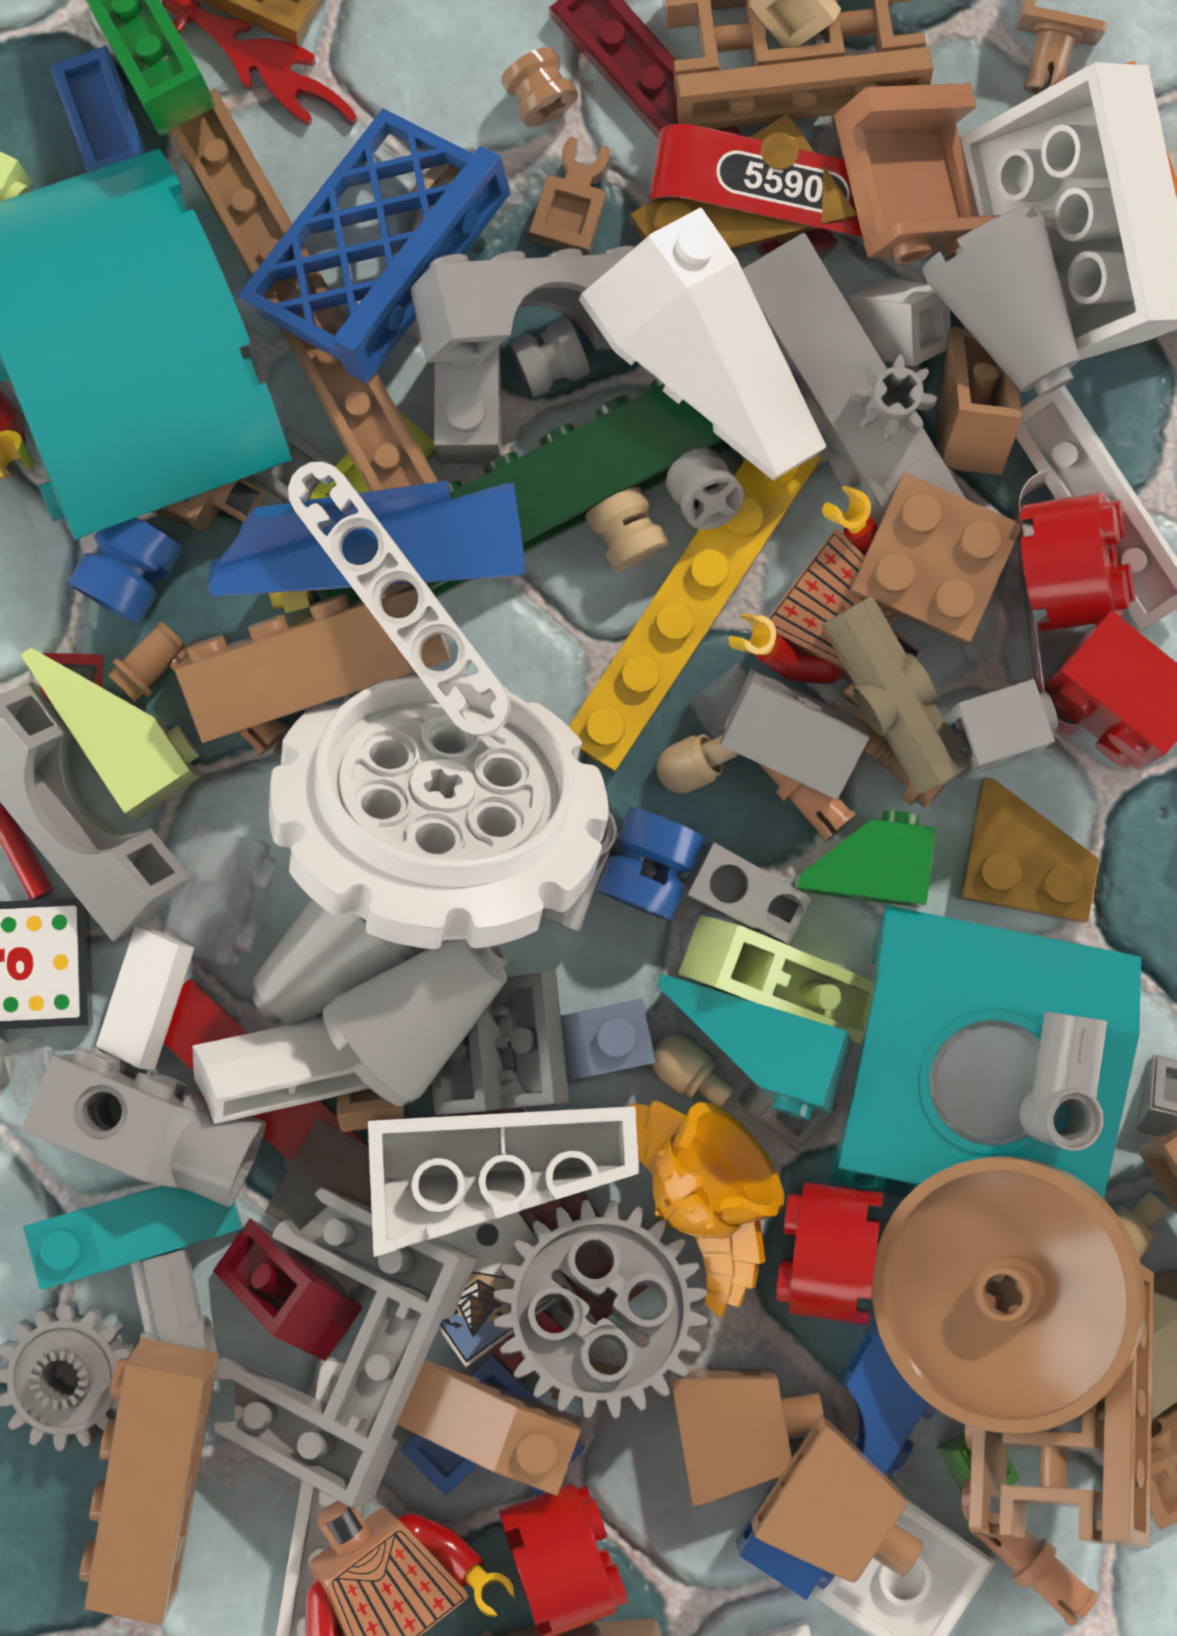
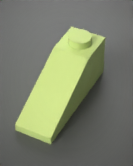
(127, 747)
(776, 976)

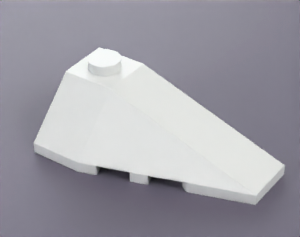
(697, 327)

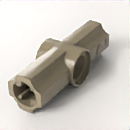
(895, 695)

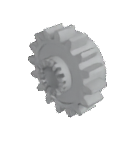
(32, 1378)

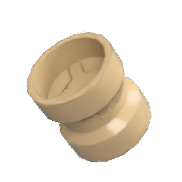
(627, 529)

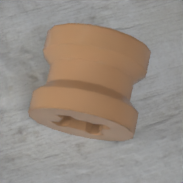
(539, 86)

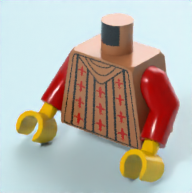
(792, 635)
(390, 1575)

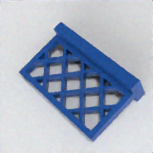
(386, 303)

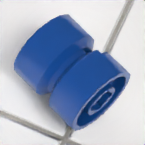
(125, 568)
(660, 843)

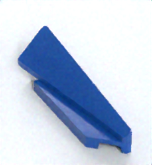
(437, 534)

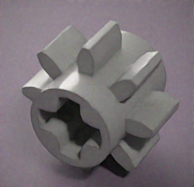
(891, 381)

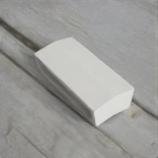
(273, 1070)

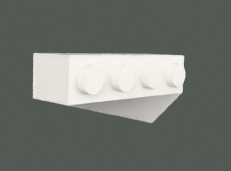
(478, 1168)

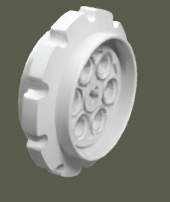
(434, 824)

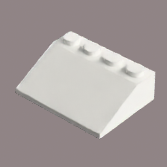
(1106, 192)

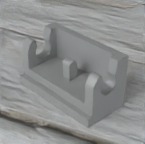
(794, 734)

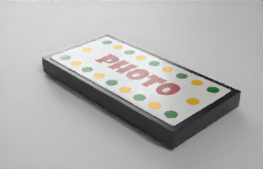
(45, 964)

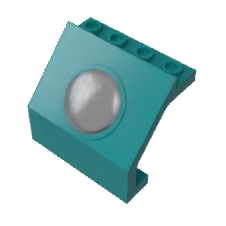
(959, 1046)

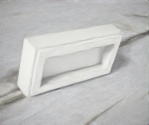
(144, 997)

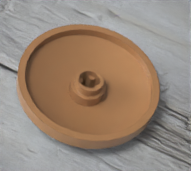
(1008, 1294)

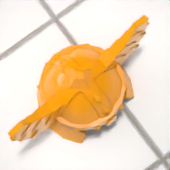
(713, 1186)

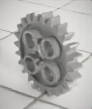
(562, 1357)

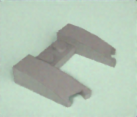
(350, 1440)

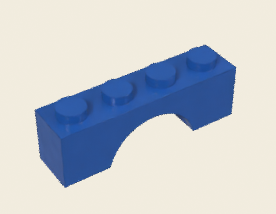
(886, 1417)

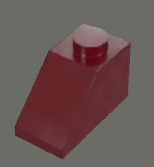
(287, 1291)

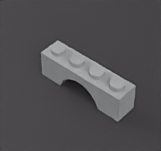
(471, 305)
(112, 872)

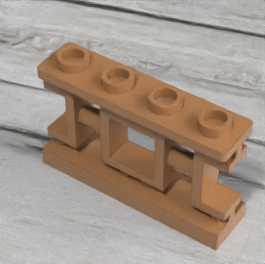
(790, 80)
(1113, 1426)

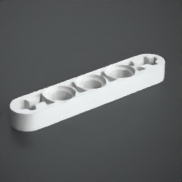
(375, 576)

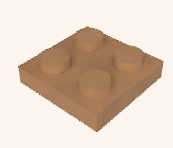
(936, 558)

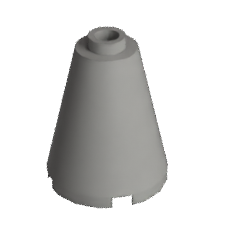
(1011, 299)
(319, 961)
(415, 1016)

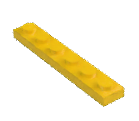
(682, 616)

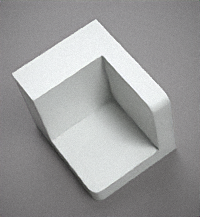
(903, 319)

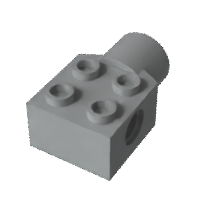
(160, 1132)

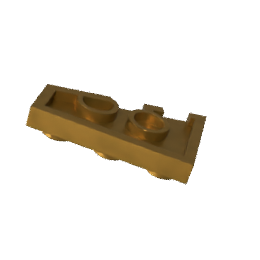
(743, 228)

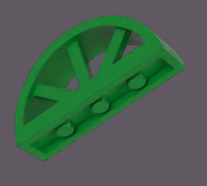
(154, 61)

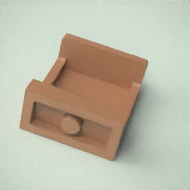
(909, 169)

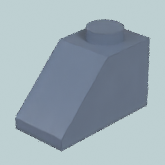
(606, 1039)

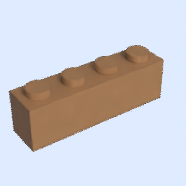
(297, 663)
(149, 1480)

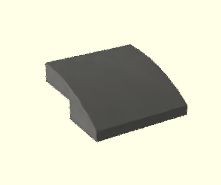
(509, 1053)

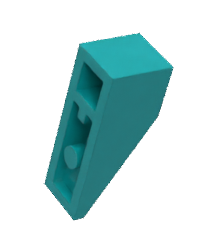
(780, 1052)
(123, 1232)

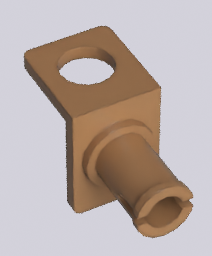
(1055, 41)

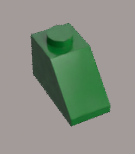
(877, 863)

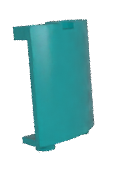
(126, 347)

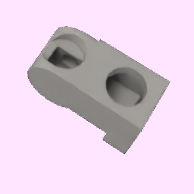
(745, 893)

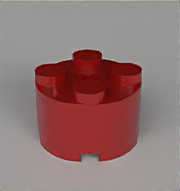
(1075, 560)
(831, 1253)
(560, 1561)

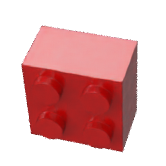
(1119, 692)

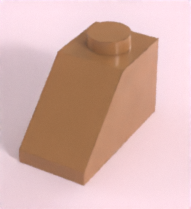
(975, 408)

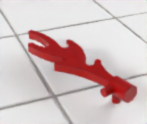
(268, 56)

